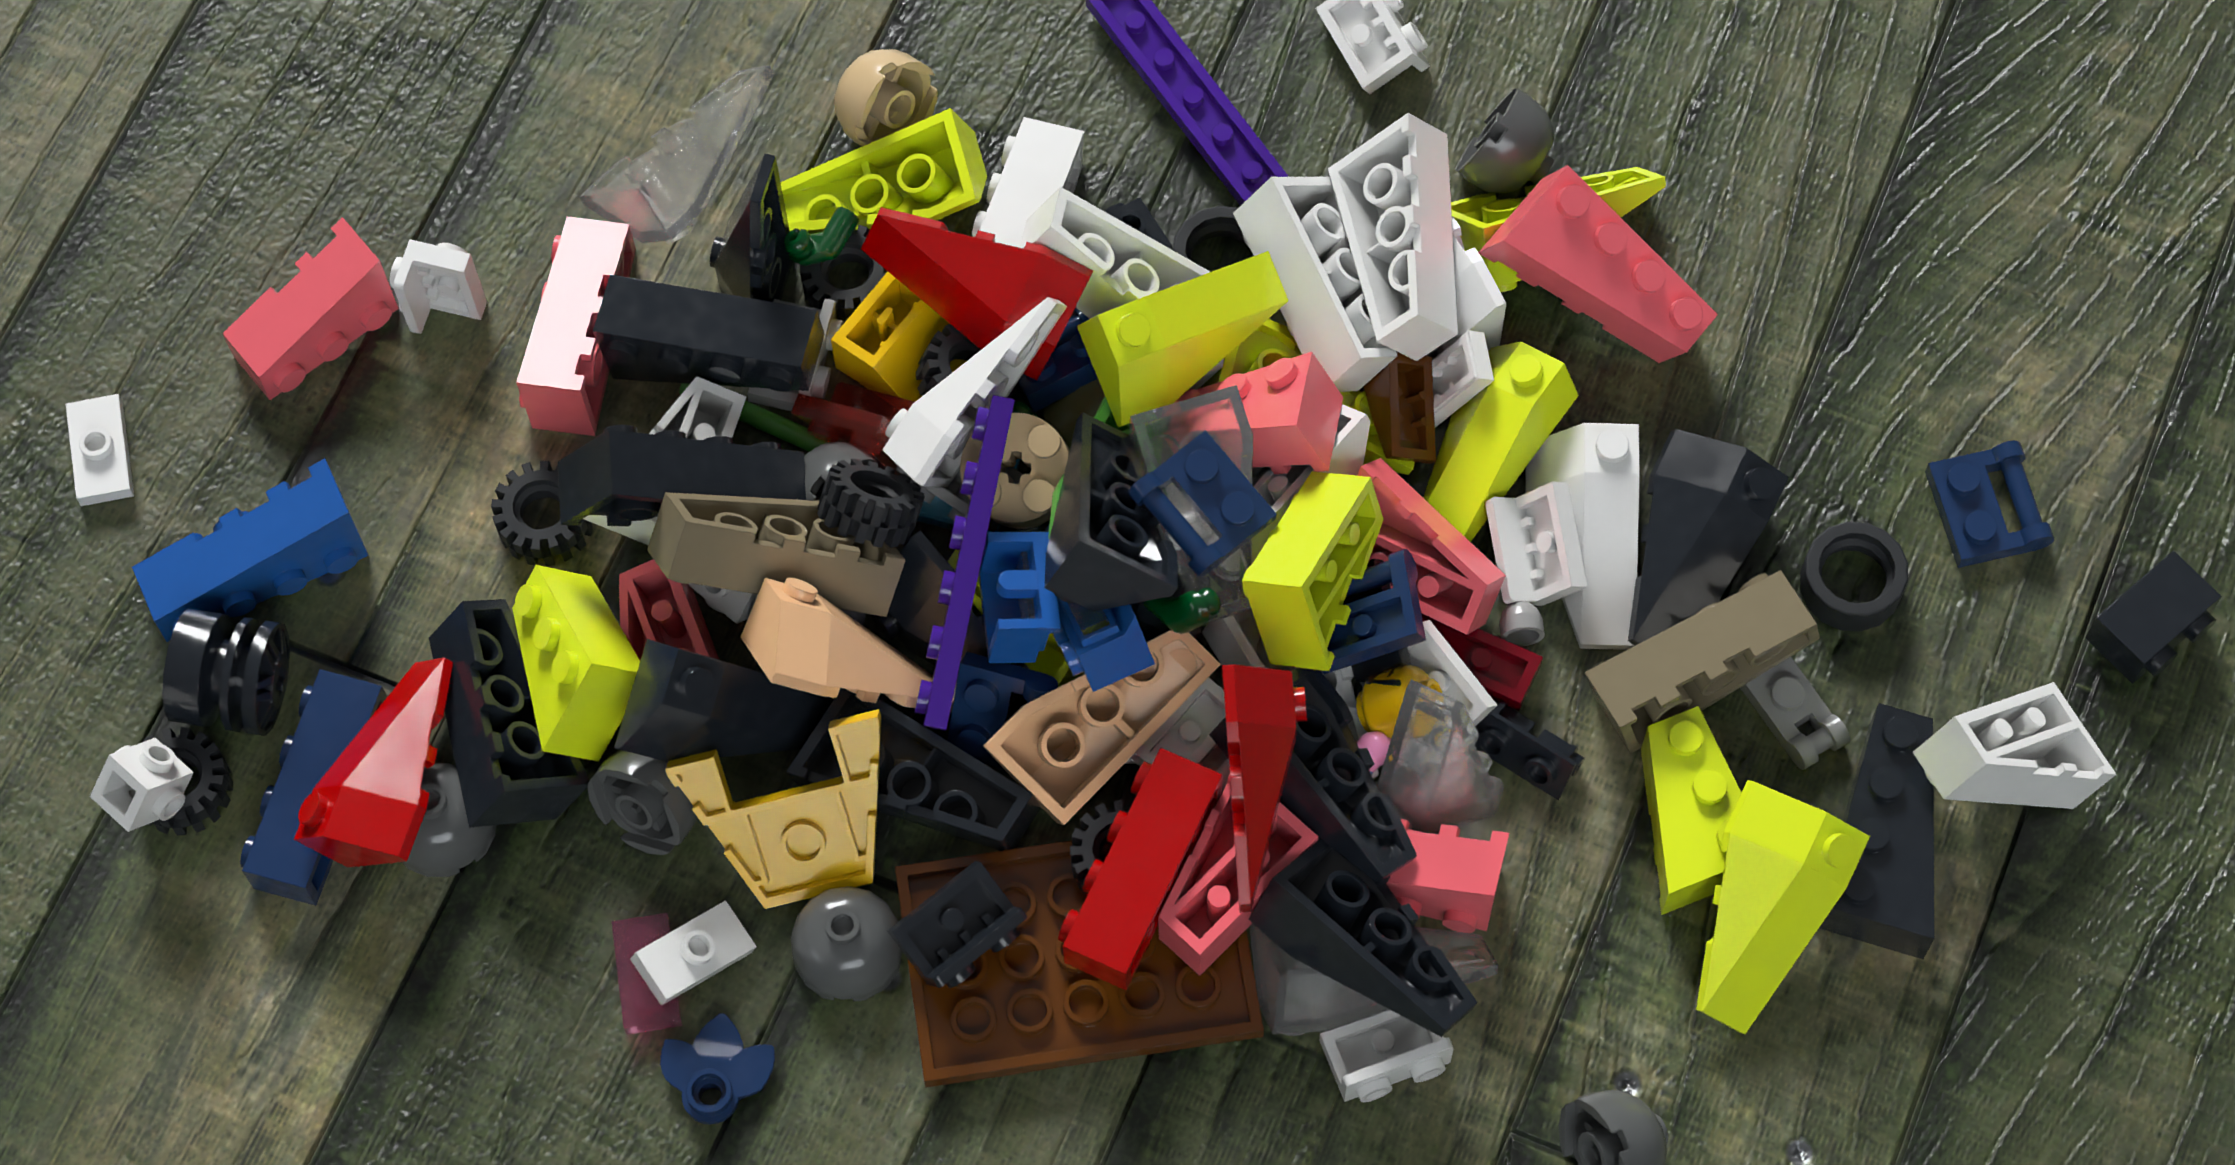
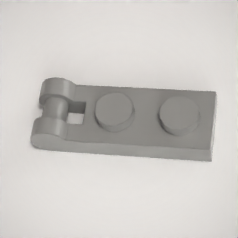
(1786, 702)

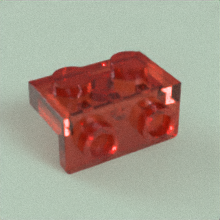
(851, 415)

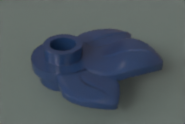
(718, 1063)

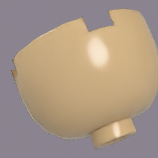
(883, 95)

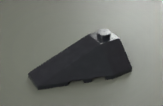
(1101, 542)
(916, 606)

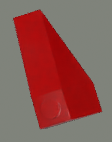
(974, 280)
(1260, 740)
(372, 794)

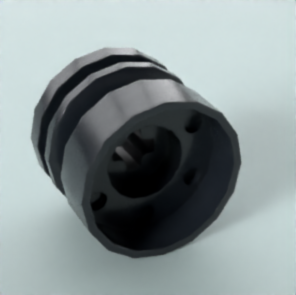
(226, 672)

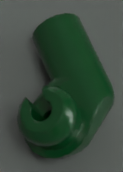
(821, 246)
(1186, 611)

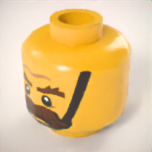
(1383, 695)

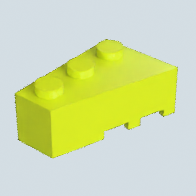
(1308, 567)
(573, 662)
(1689, 806)

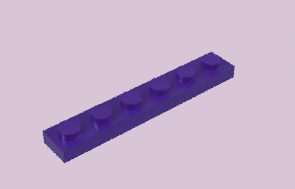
(1188, 94)
(969, 538)

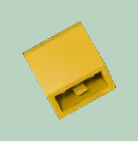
(886, 340)

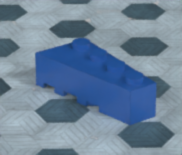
(254, 553)

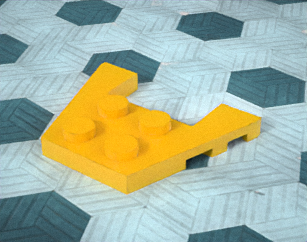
(801, 837)

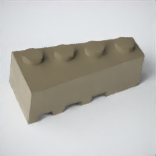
(748, 539)
(1703, 657)

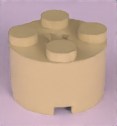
(1043, 451)

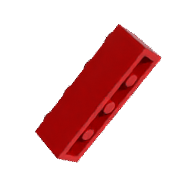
(1140, 868)

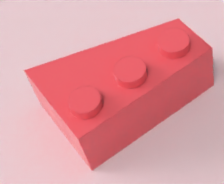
(1289, 411)
(1203, 906)

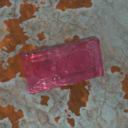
(639, 1006)

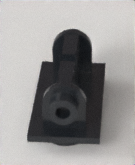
(1541, 761)

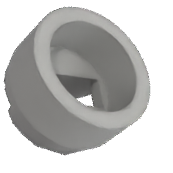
(1521, 624)

